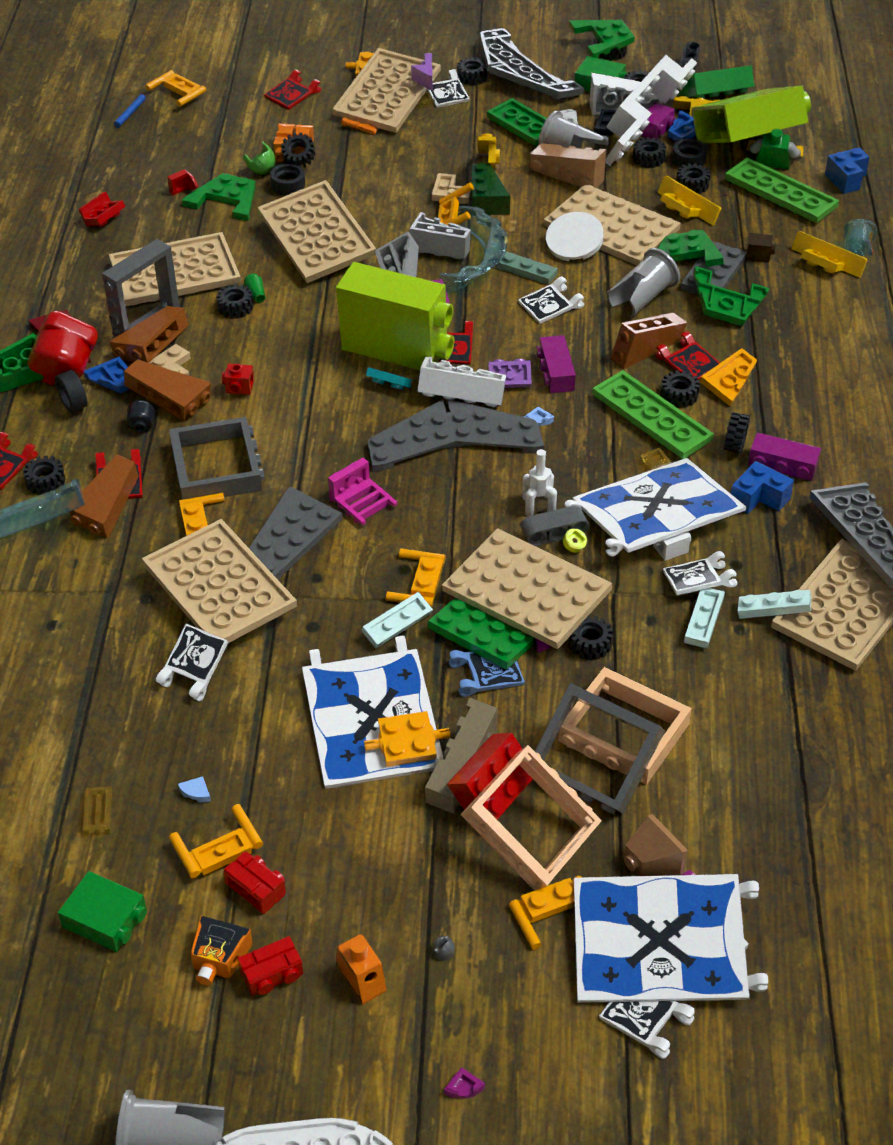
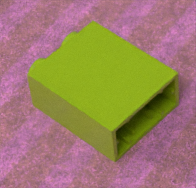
(751, 114)
(393, 316)

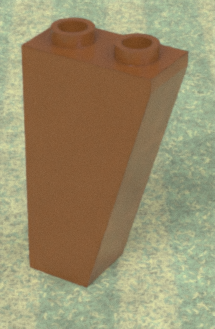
(150, 336)
(641, 337)
(167, 388)
(106, 497)

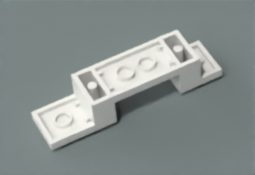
(632, 117)

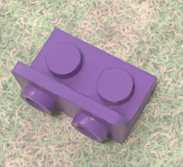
(516, 371)

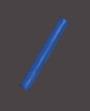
(129, 111)

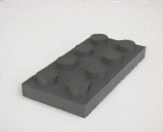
(721, 274)

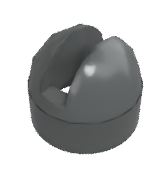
(446, 951)

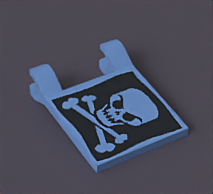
(484, 673)

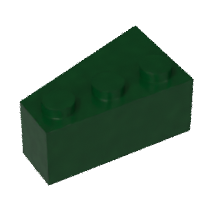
(489, 190)

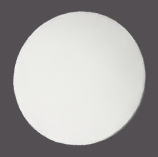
(574, 236)

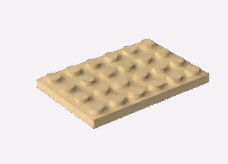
(383, 91)
(626, 226)
(316, 231)
(198, 265)
(219, 582)
(527, 588)
(847, 608)

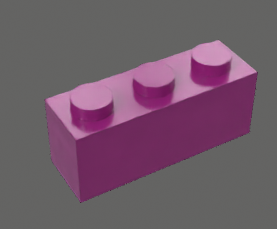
(556, 364)
(785, 456)

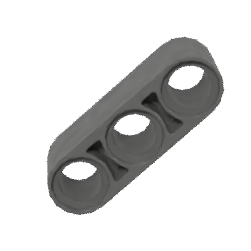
(553, 525)

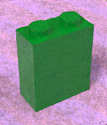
(598, 66)
(103, 911)

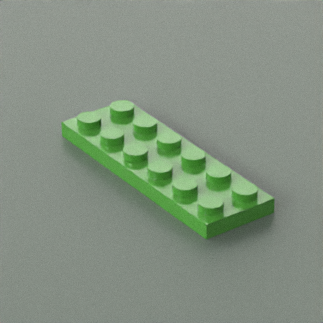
(782, 190)
(653, 414)

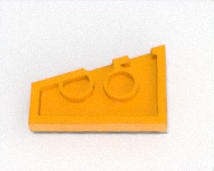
(729, 376)

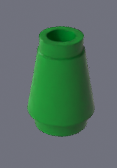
(255, 283)

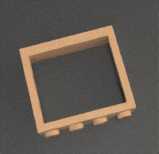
(636, 695)
(506, 844)

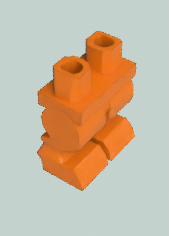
(286, 129)

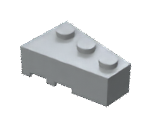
(440, 238)
(399, 255)

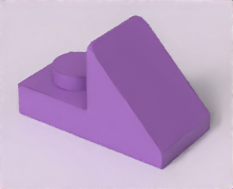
(423, 73)

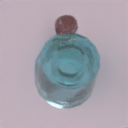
(859, 235)

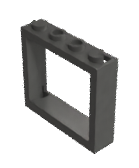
(155, 252)
(215, 431)
(640, 764)

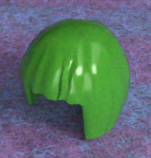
(263, 162)

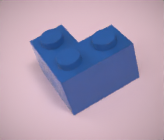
(847, 169)
(764, 486)

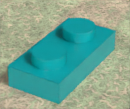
(395, 380)

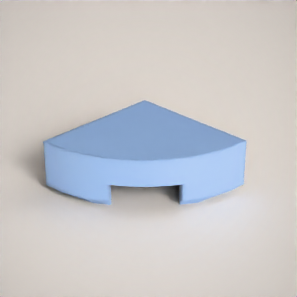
(540, 416)
(195, 789)

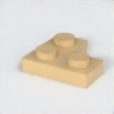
(445, 185)
(173, 359)

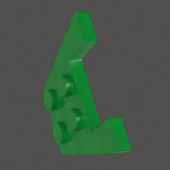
(608, 33)
(228, 190)
(691, 245)
(725, 303)

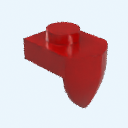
(181, 181)

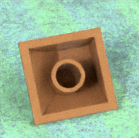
(654, 851)

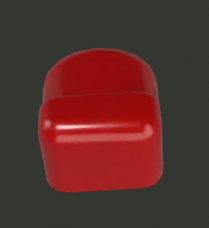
(62, 346)

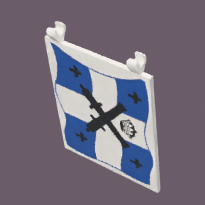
(656, 505)
(346, 707)
(662, 938)

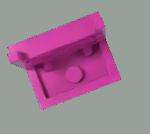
(353, 484)

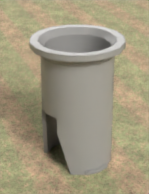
(566, 133)
(645, 280)
(167, 1122)

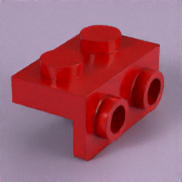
(100, 210)

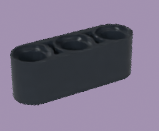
(691, 50)

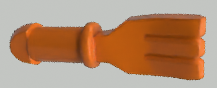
(366, 127)

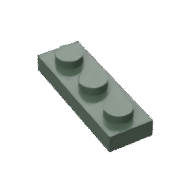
(527, 268)

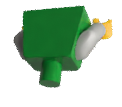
(775, 149)

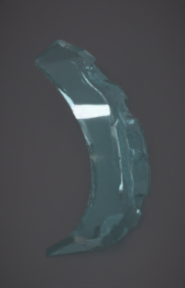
(494, 243)
(41, 508)

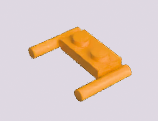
(179, 85)
(449, 206)
(193, 511)
(426, 576)
(221, 850)
(542, 904)

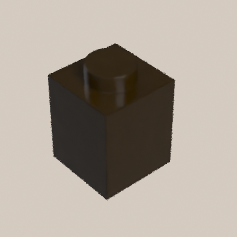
(760, 247)

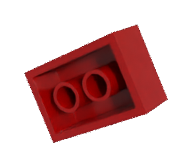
(483, 768)

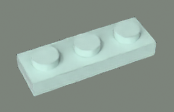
(774, 604)
(704, 617)
(396, 620)

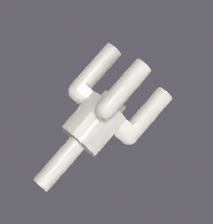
(539, 483)

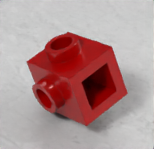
(238, 379)

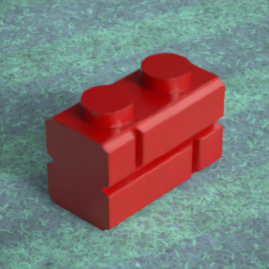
(255, 882)
(270, 966)

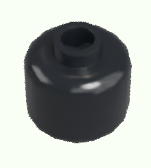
(140, 416)

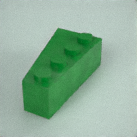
(718, 81)
(14, 366)

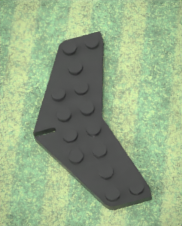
(506, 61)
(459, 427)

